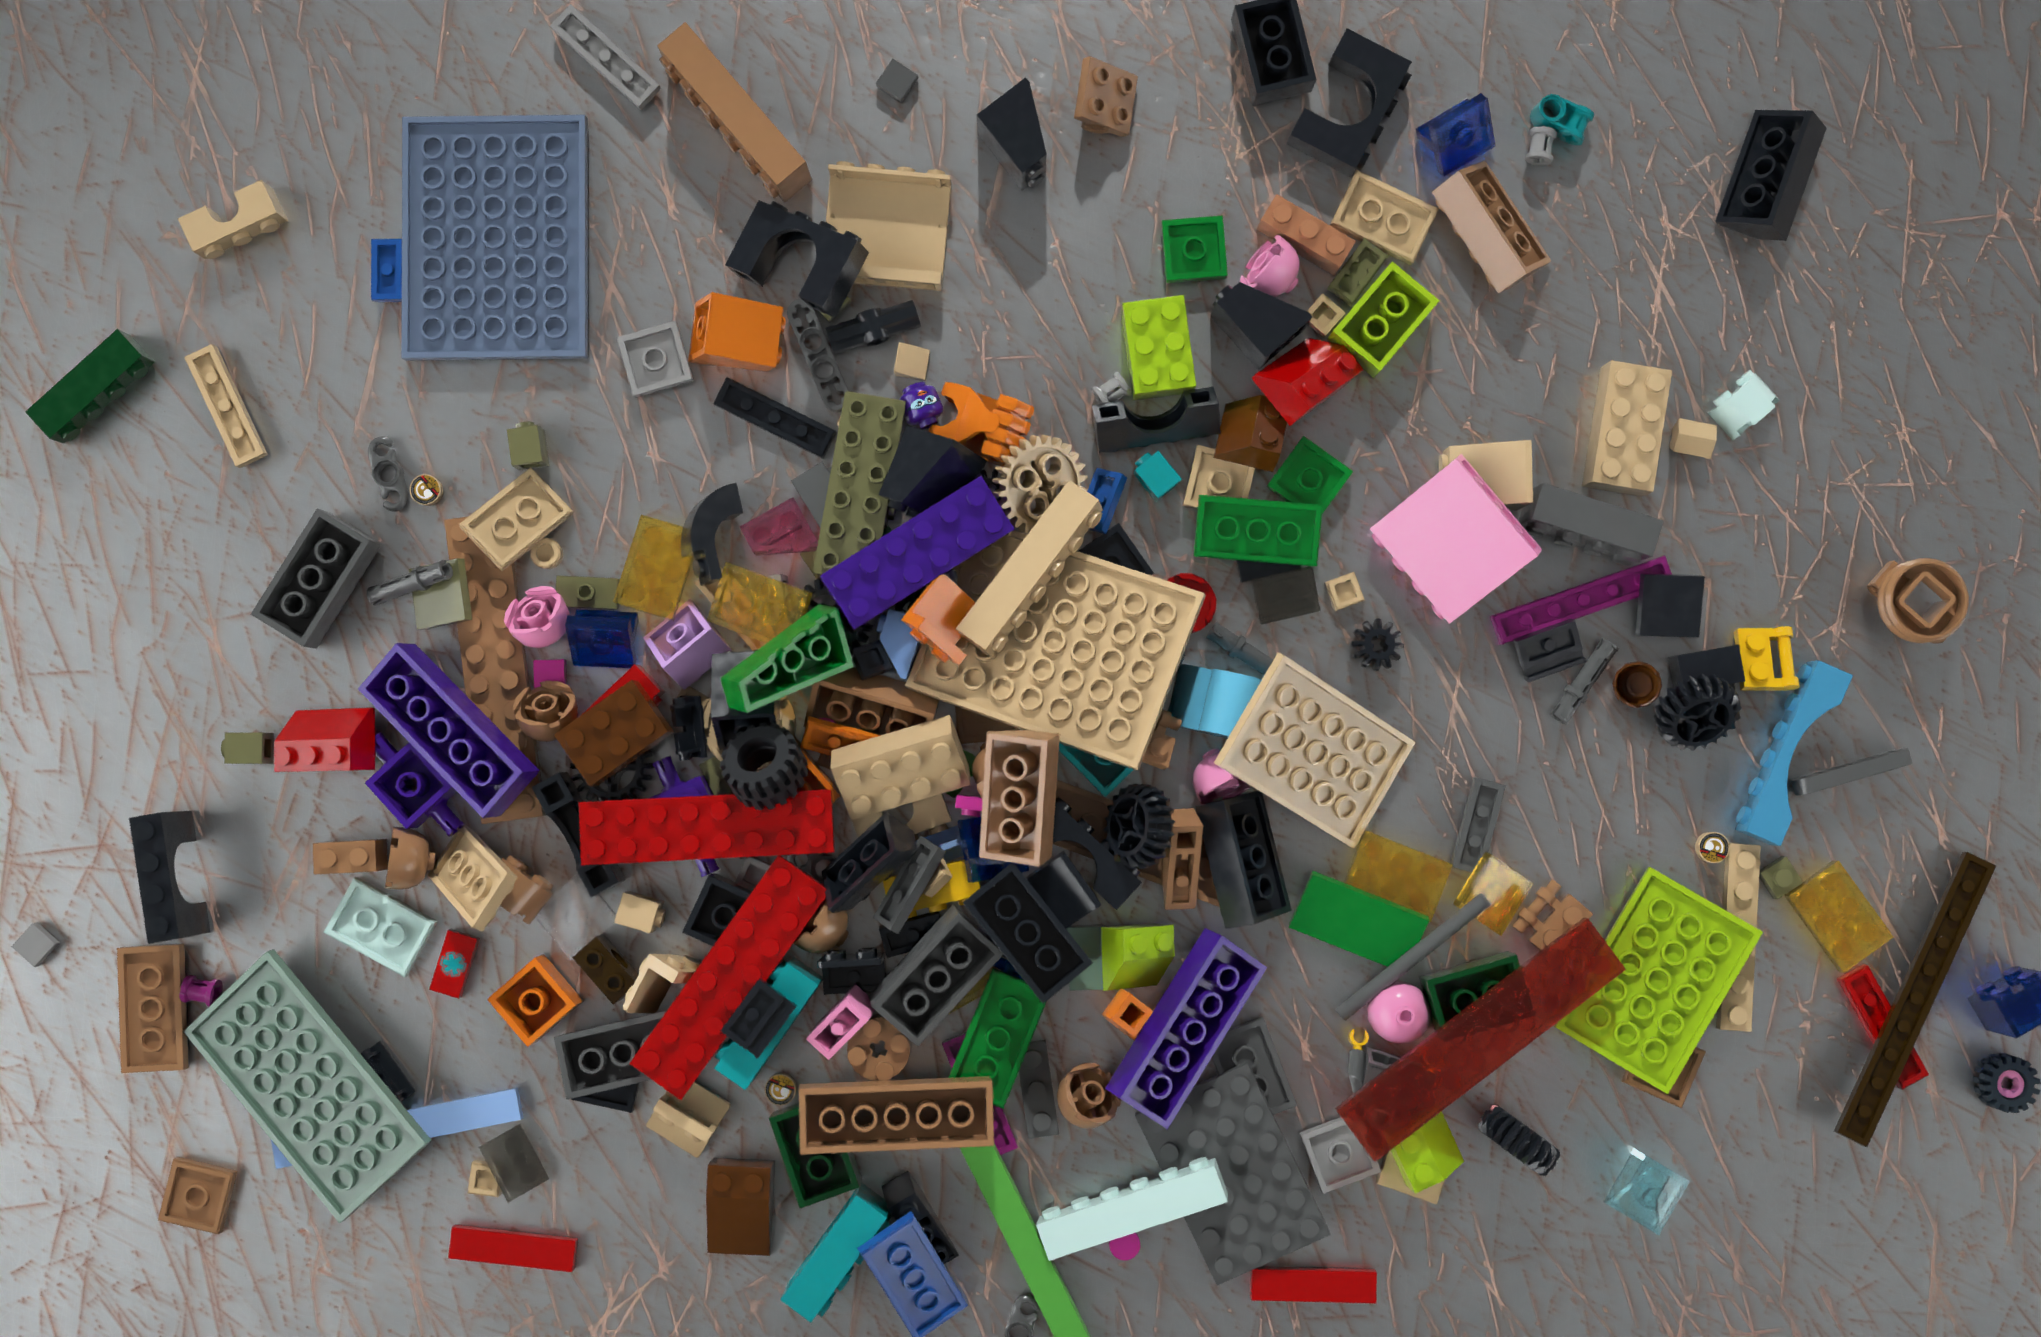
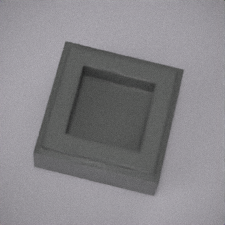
(897, 80)

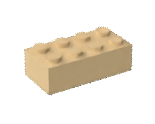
(1627, 428)
(900, 767)

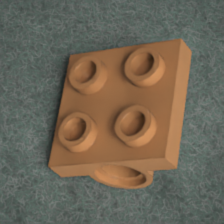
(1105, 98)

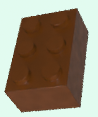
(613, 733)

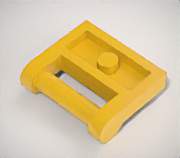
(1757, 658)

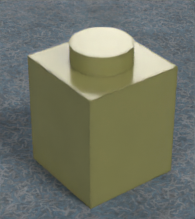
(527, 446)
(248, 748)

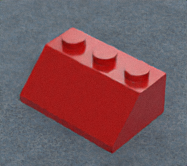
(1306, 377)
(327, 741)

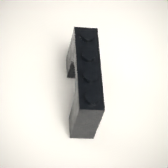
(1381, 74)
(774, 229)
(154, 846)

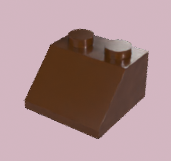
(1251, 433)

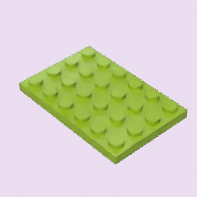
(1678, 970)

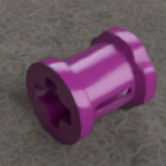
(200, 990)

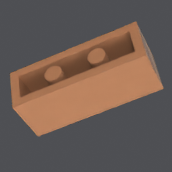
(1307, 234)

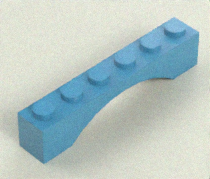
(1768, 808)

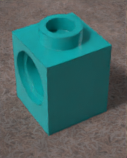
(1156, 475)

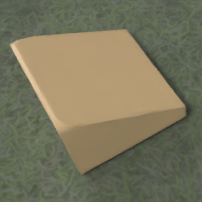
(911, 361)

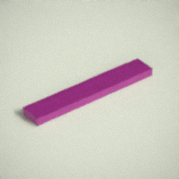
(1575, 601)

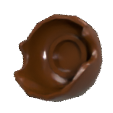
(1637, 684)

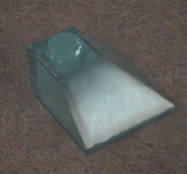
(1646, 1191)

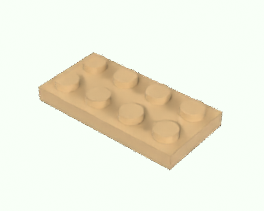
(472, 877)

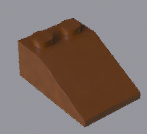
(740, 1206)

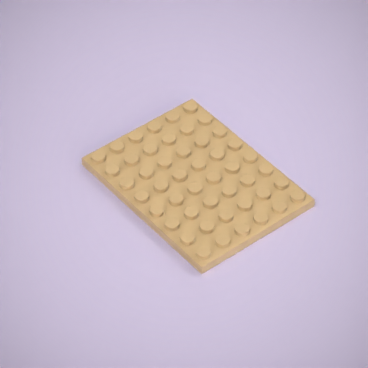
(1083, 661)

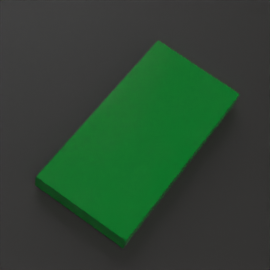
(1257, 530)
(1357, 920)
(999, 1033)

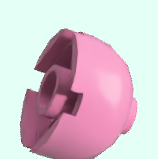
(1273, 268)
(538, 617)
(1214, 782)
(1400, 1013)

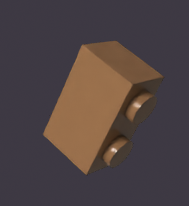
(350, 856)

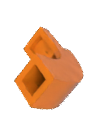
(1127, 1013)

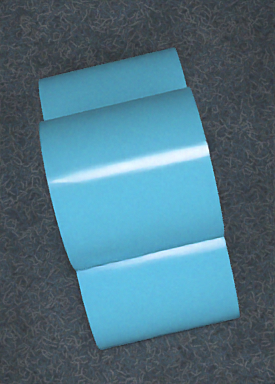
(1210, 699)

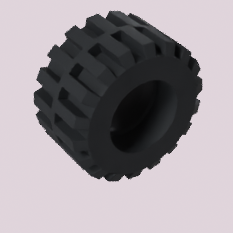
(775, 781)

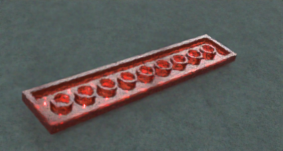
(1480, 1039)

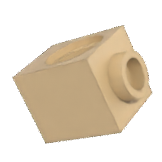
(640, 912)

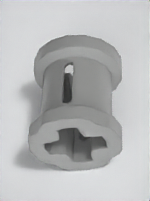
(1541, 145)
(1116, 382)

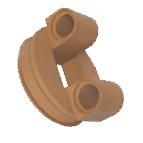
(1941, 620)

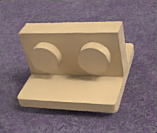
(689, 1121)

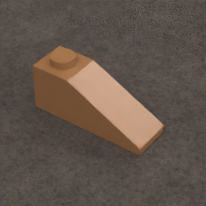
(1182, 861)

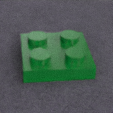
(1194, 249)
(1309, 475)

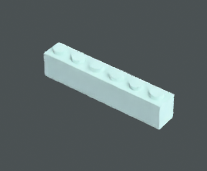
(1131, 1208)

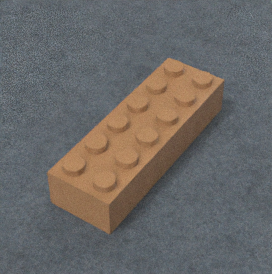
(734, 111)
(896, 1115)

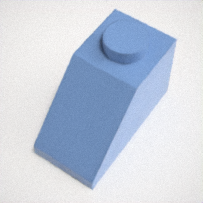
(898, 642)

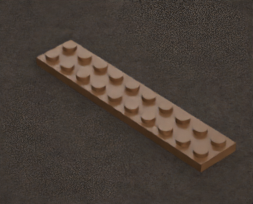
(492, 658)

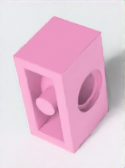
(841, 1022)

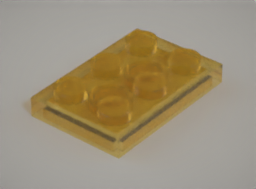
(654, 570)
(756, 603)
(1398, 873)
(1838, 916)

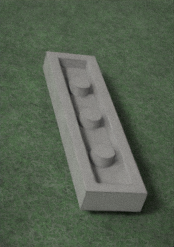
(605, 57)

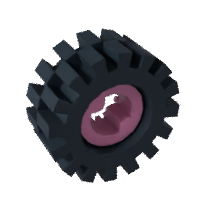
(2011, 1067)

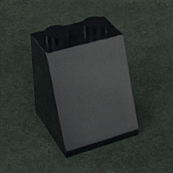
(1014, 135)
(1257, 321)
(927, 471)
(730, 721)
(1063, 889)

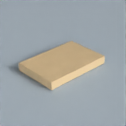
(1384, 217)
(516, 519)

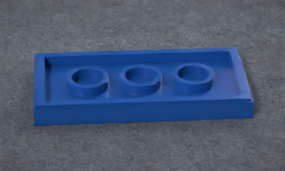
(912, 1276)

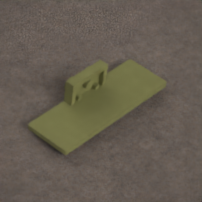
(861, 459)

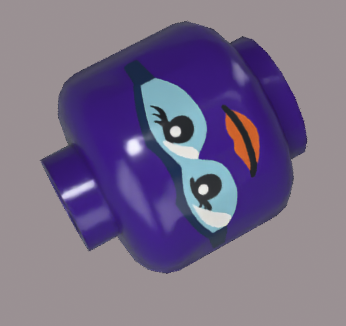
(922, 405)

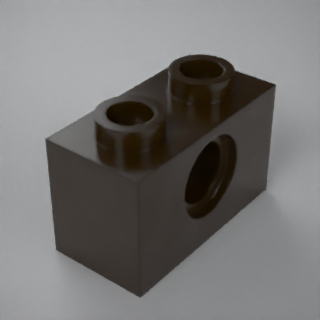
(606, 968)

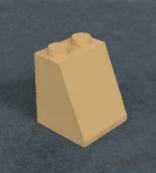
(1502, 466)

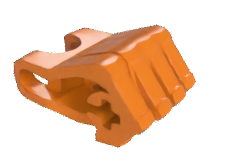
(985, 423)

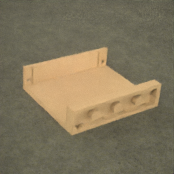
(897, 217)

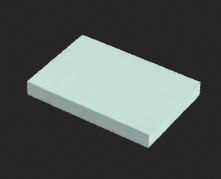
(380, 927)

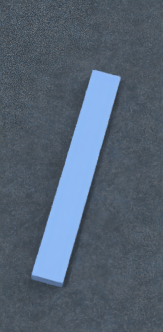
(455, 1116)

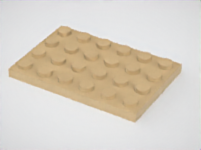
(1314, 751)

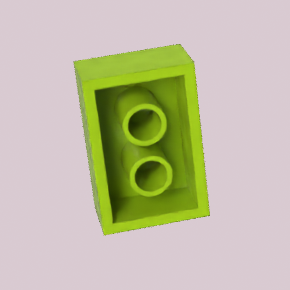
(1383, 318)
(1158, 347)

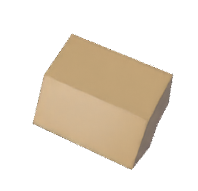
(1693, 438)

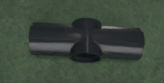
(873, 327)

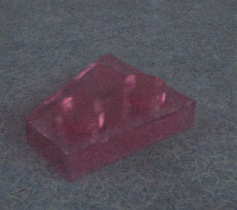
(780, 531)

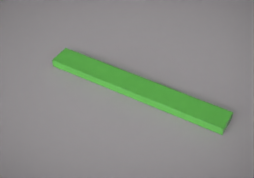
(1024, 1241)

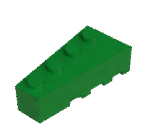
(791, 661)

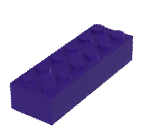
(916, 553)
(448, 730)
(1186, 1027)

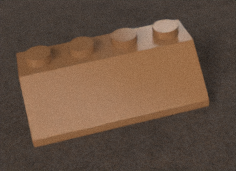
(1490, 226)
(873, 701)
(1019, 796)

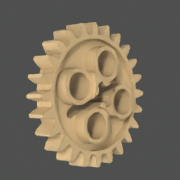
(1038, 483)

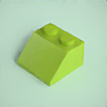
(1136, 954)
(1428, 1155)

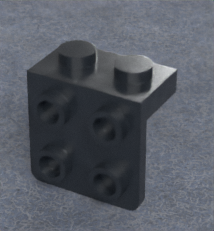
(844, 971)

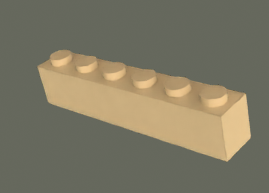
(1030, 569)

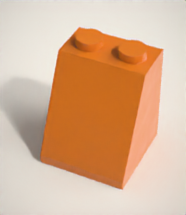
(736, 333)

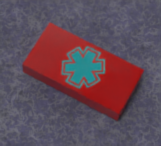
(454, 963)

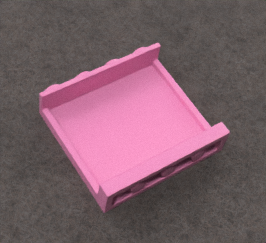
(1455, 539)

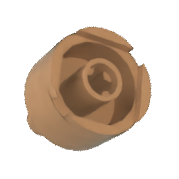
(528, 893)
(877, 1065)

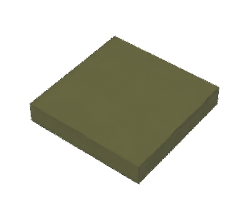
(445, 601)

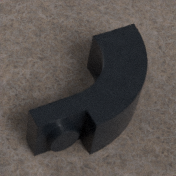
(701, 528)

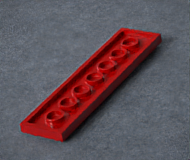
(703, 828)
(742, 954)

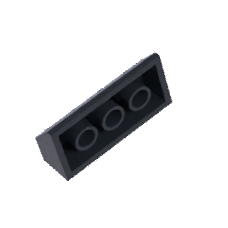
(1771, 173)
(1243, 859)

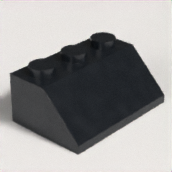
(867, 862)

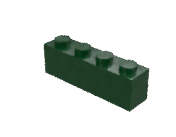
(90, 387)

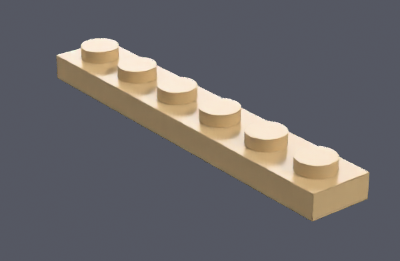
(1741, 900)

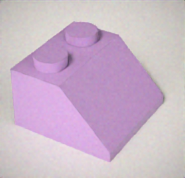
(686, 644)

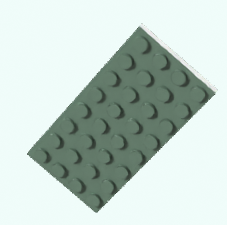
(307, 1085)

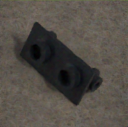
(691, 742)
(388, 1071)

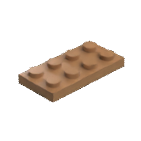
(151, 1008)

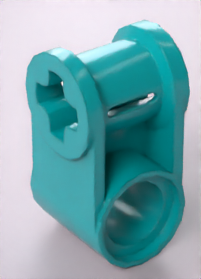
(1568, 118)

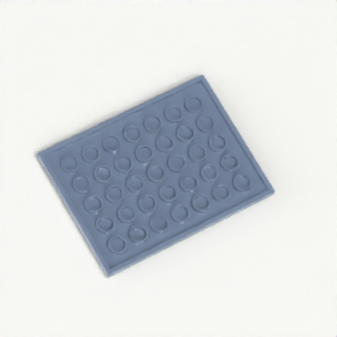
(494, 237)

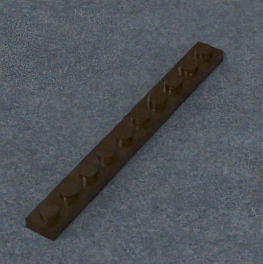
(1914, 999)

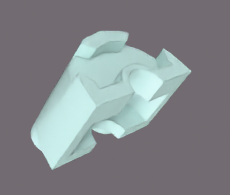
(1744, 406)

